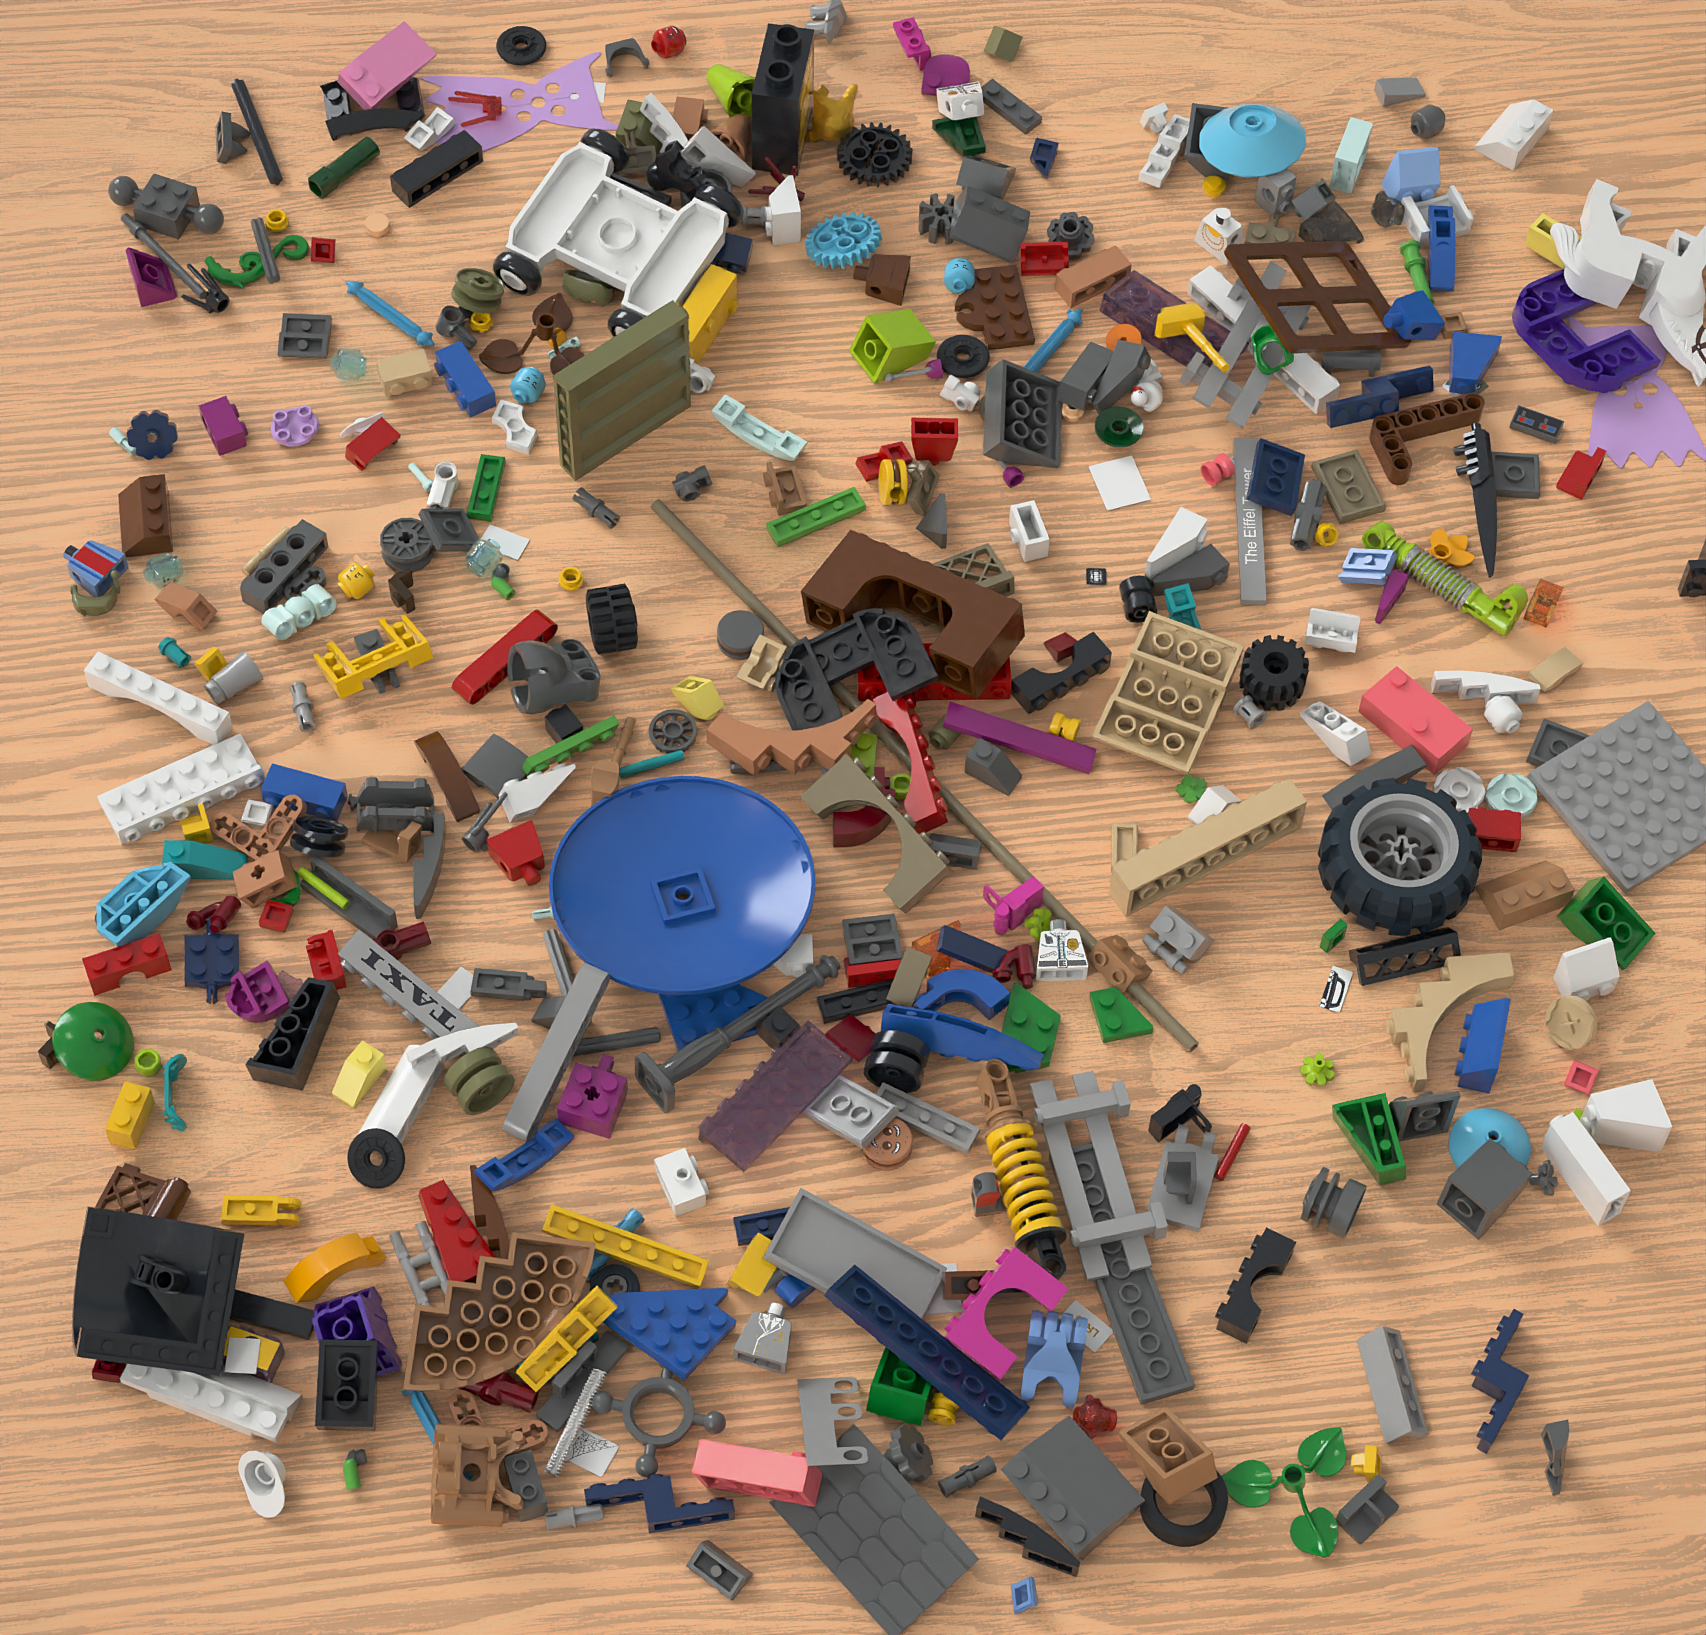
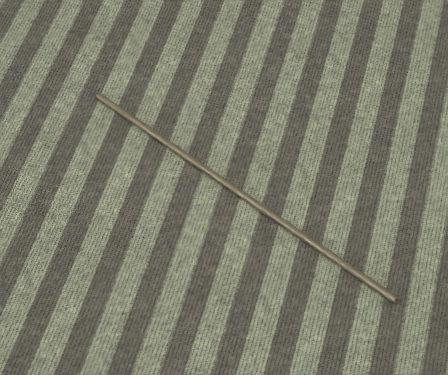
(903, 754)

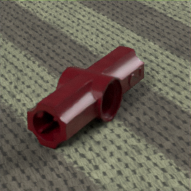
(405, 939)
(506, 1391)

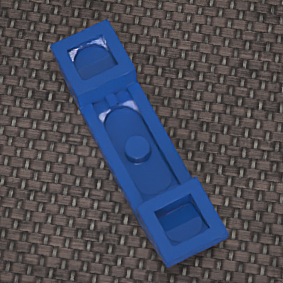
(525, 1159)

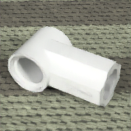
(443, 488)

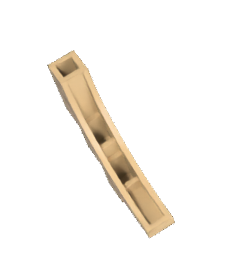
(1460, 981)

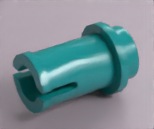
(174, 652)

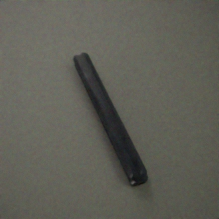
(257, 132)

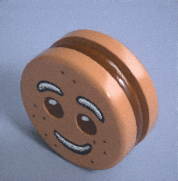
(890, 1147)

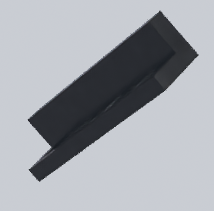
(1400, 947)

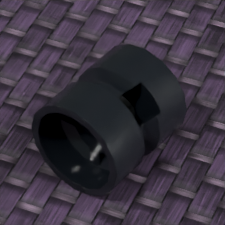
(1138, 598)

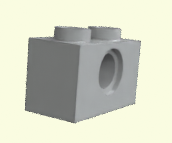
(1276, 192)

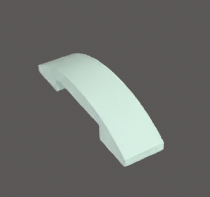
(755, 432)

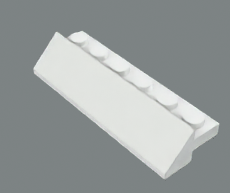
(228, 1399)

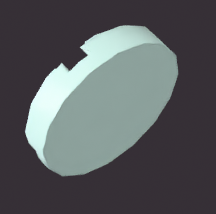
(1511, 793)

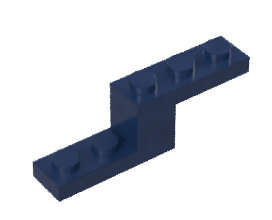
(1379, 396)
(1498, 1380)
(659, 1503)

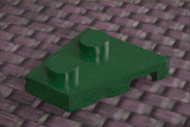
(961, 134)

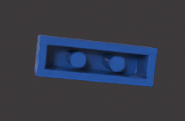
(464, 379)
(322, 795)

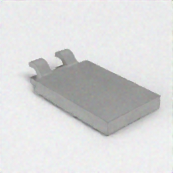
(1174, 1205)

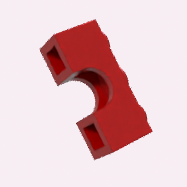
(109, 966)

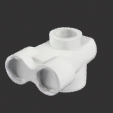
(701, 377)
(963, 396)

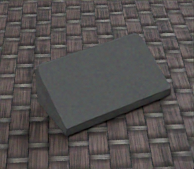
(719, 1569)

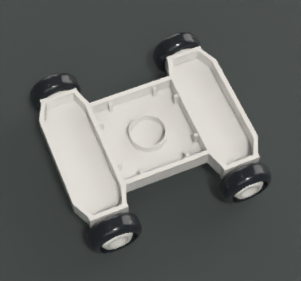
(615, 232)

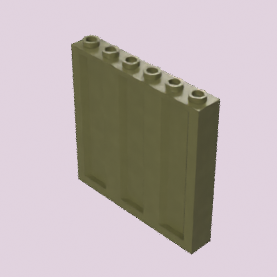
(623, 390)

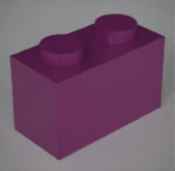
(223, 425)

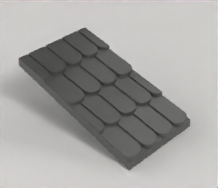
(879, 1536)

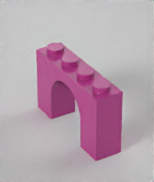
(969, 1329)

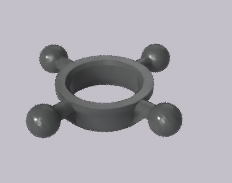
(647, 1464)

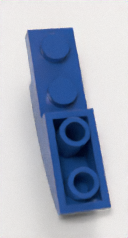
(1441, 248)

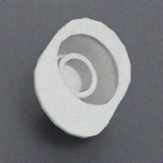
(263, 1481)

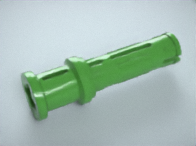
(1415, 266)

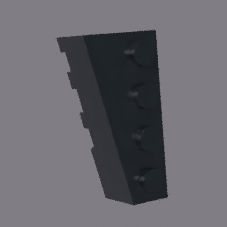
(297, 1037)

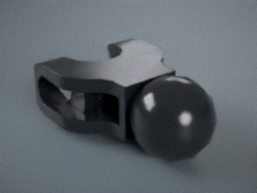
(673, 171)

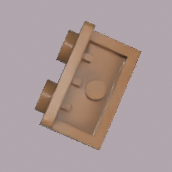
(785, 489)
(1118, 962)

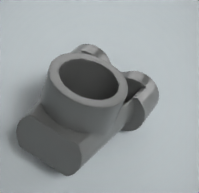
(688, 484)

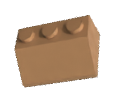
(1526, 893)

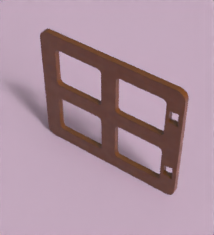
(1314, 294)

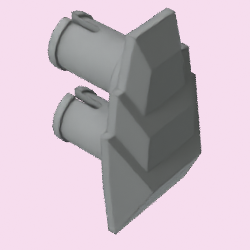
(834, 19)

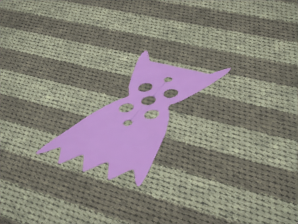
(571, 78)
(1646, 431)

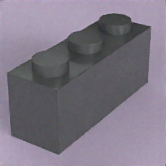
(1084, 377)

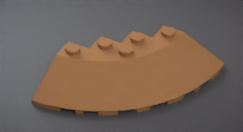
(498, 1318)

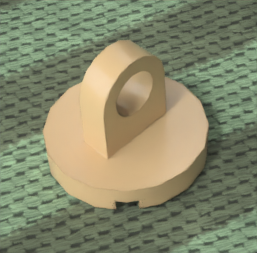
(1571, 1022)

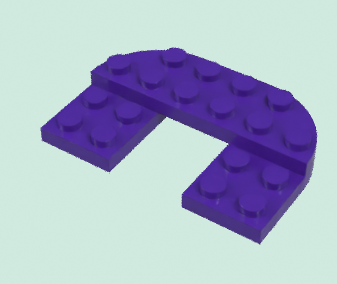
(1594, 367)

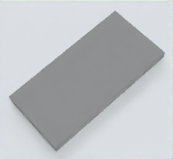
(824, 1242)

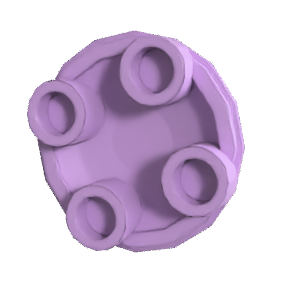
(294, 426)

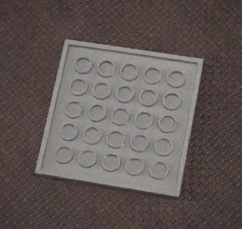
(1630, 795)

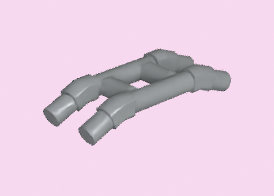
(409, 1264)

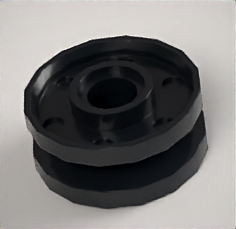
(318, 836)

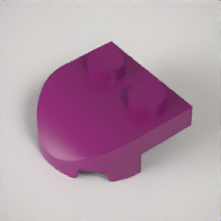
(943, 72)
(257, 994)

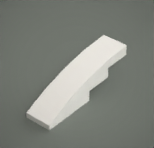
(664, 125)
(1166, 151)
(1484, 685)
(462, 1041)

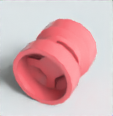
(1217, 469)

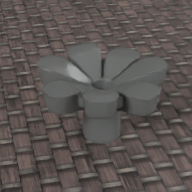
(1545, 1178)

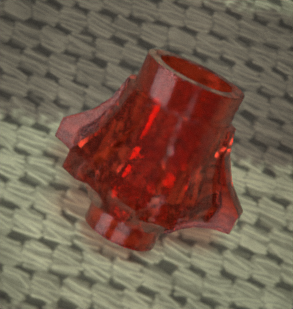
(1094, 1417)

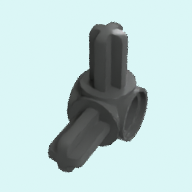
(452, 323)

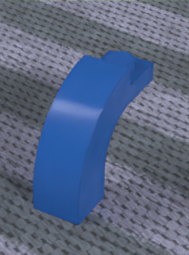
(964, 986)

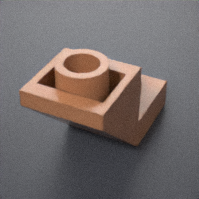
(191, 604)

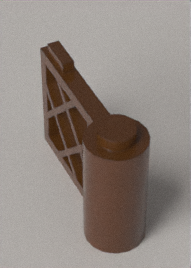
(165, 1201)

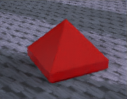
(323, 250)

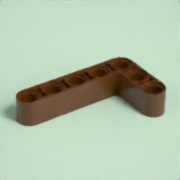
(1395, 428)

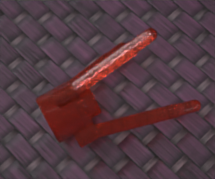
(491, 105)

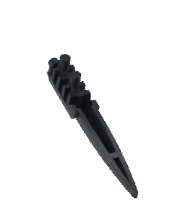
(1481, 474)

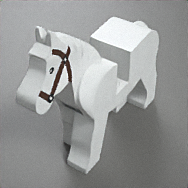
(1609, 263)

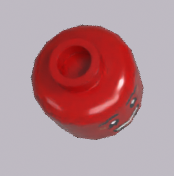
(668, 41)

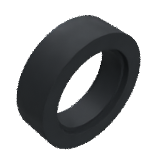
(1180, 1534)

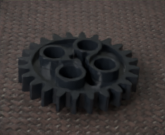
(886, 164)

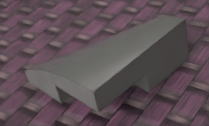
(1555, 1439)

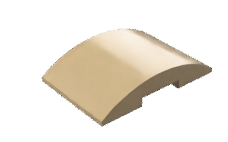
(1169, 693)

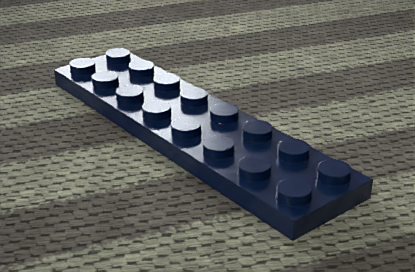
(927, 1352)

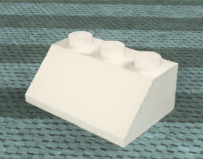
(1515, 133)

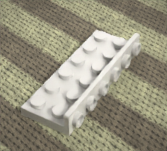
(179, 787)

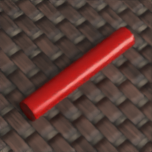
(1232, 1152)

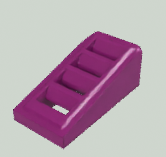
(1393, 589)

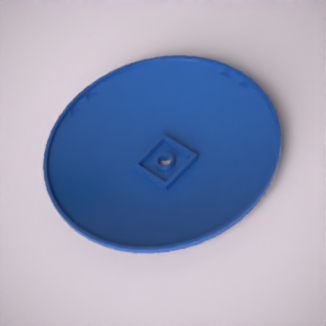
(671, 837)

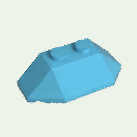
(140, 903)

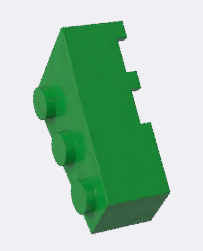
(1372, 1134)

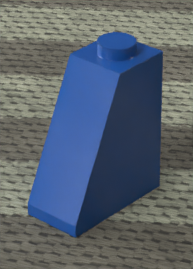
(1470, 360)

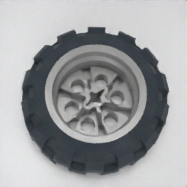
(1392, 896)

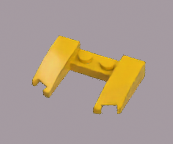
(346, 676)

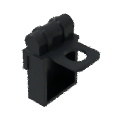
(1178, 1110)

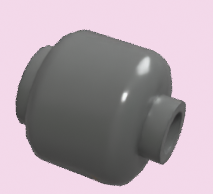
(1427, 121)

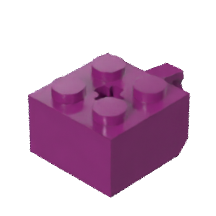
(593, 1098)

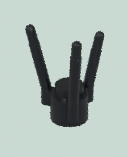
(215, 298)

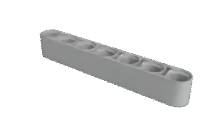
(556, 1052)

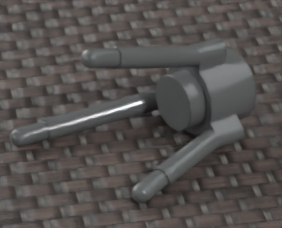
(476, 836)

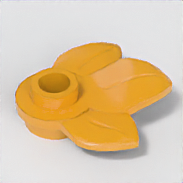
(1451, 548)

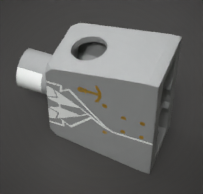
(765, 1340)

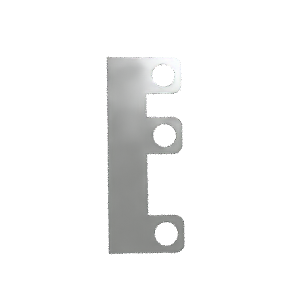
(818, 1421)

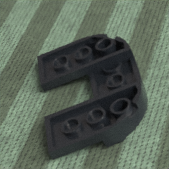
(849, 648)

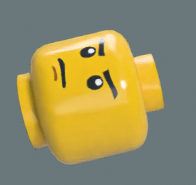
(356, 580)

